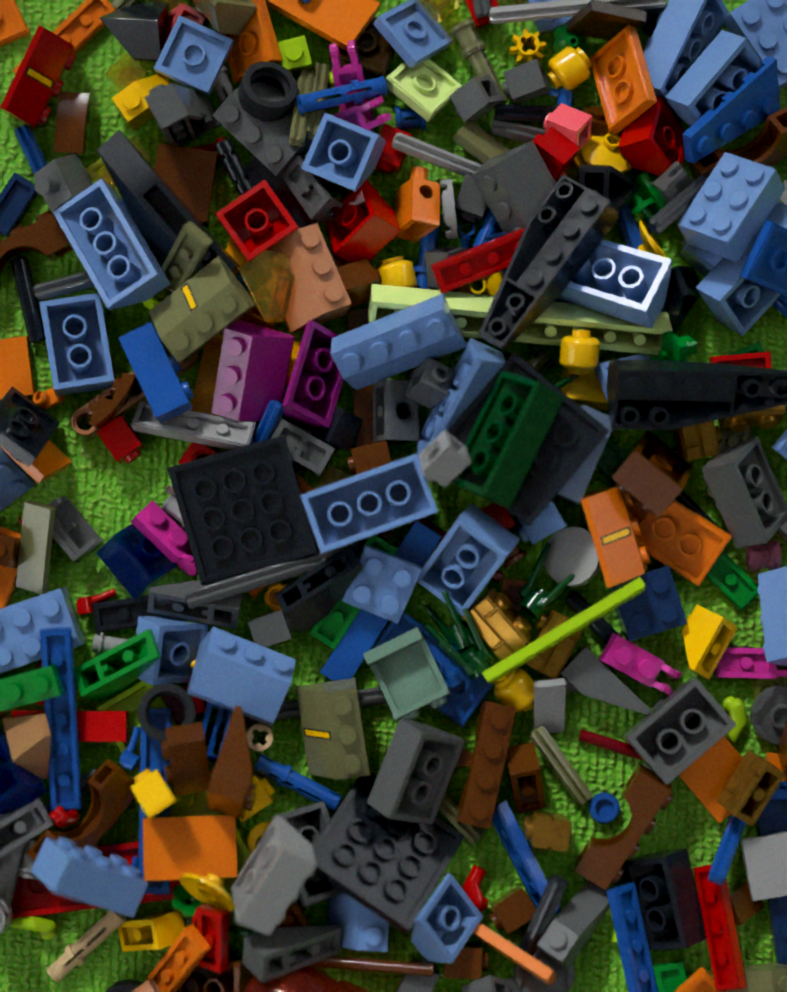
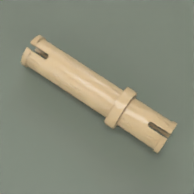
(76, 953)

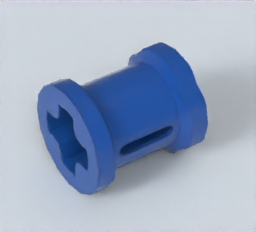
(401, 124)

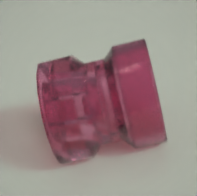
(763, 556)

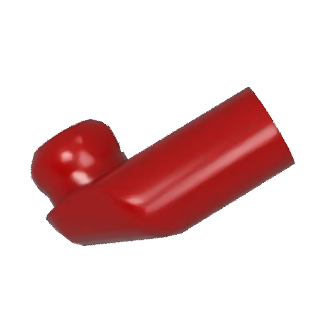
(64, 818)
(472, 887)

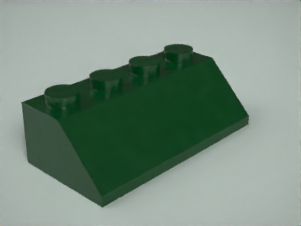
(507, 437)

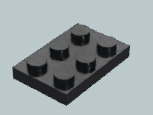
(24, 426)

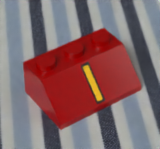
(38, 78)

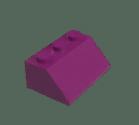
(251, 370)
(314, 380)

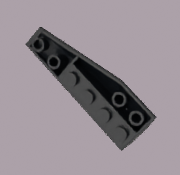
(153, 202)
(547, 258)
(687, 392)

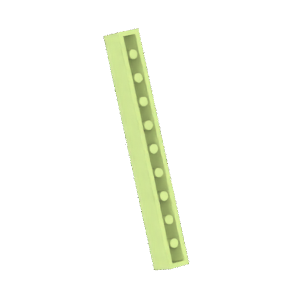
(547, 329)

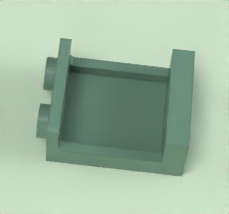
(408, 675)

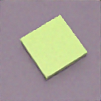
(423, 87)

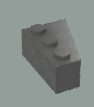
(181, 113)

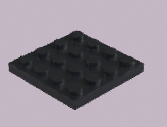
(564, 449)
(242, 509)
(383, 860)

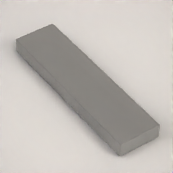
(196, 428)

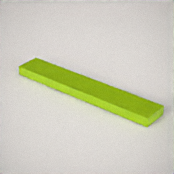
(564, 630)

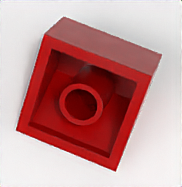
(653, 140)
(256, 221)
(362, 224)

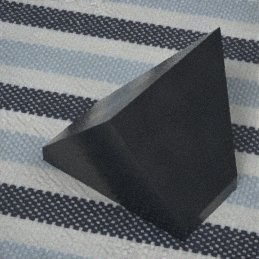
(140, 29)
(608, 183)
(681, 294)

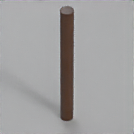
(376, 965)

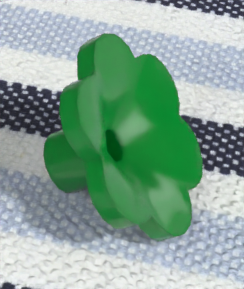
(563, 39)
(185, 901)

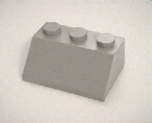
(272, 877)

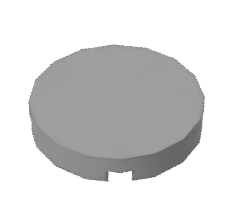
(448, 208)
(572, 553)

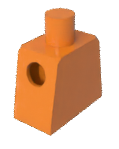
(417, 206)

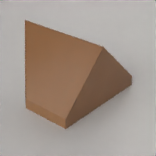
(29, 742)

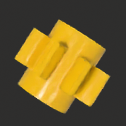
(523, 41)

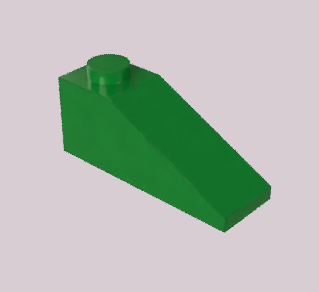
(117, 667)

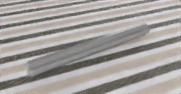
(558, 9)

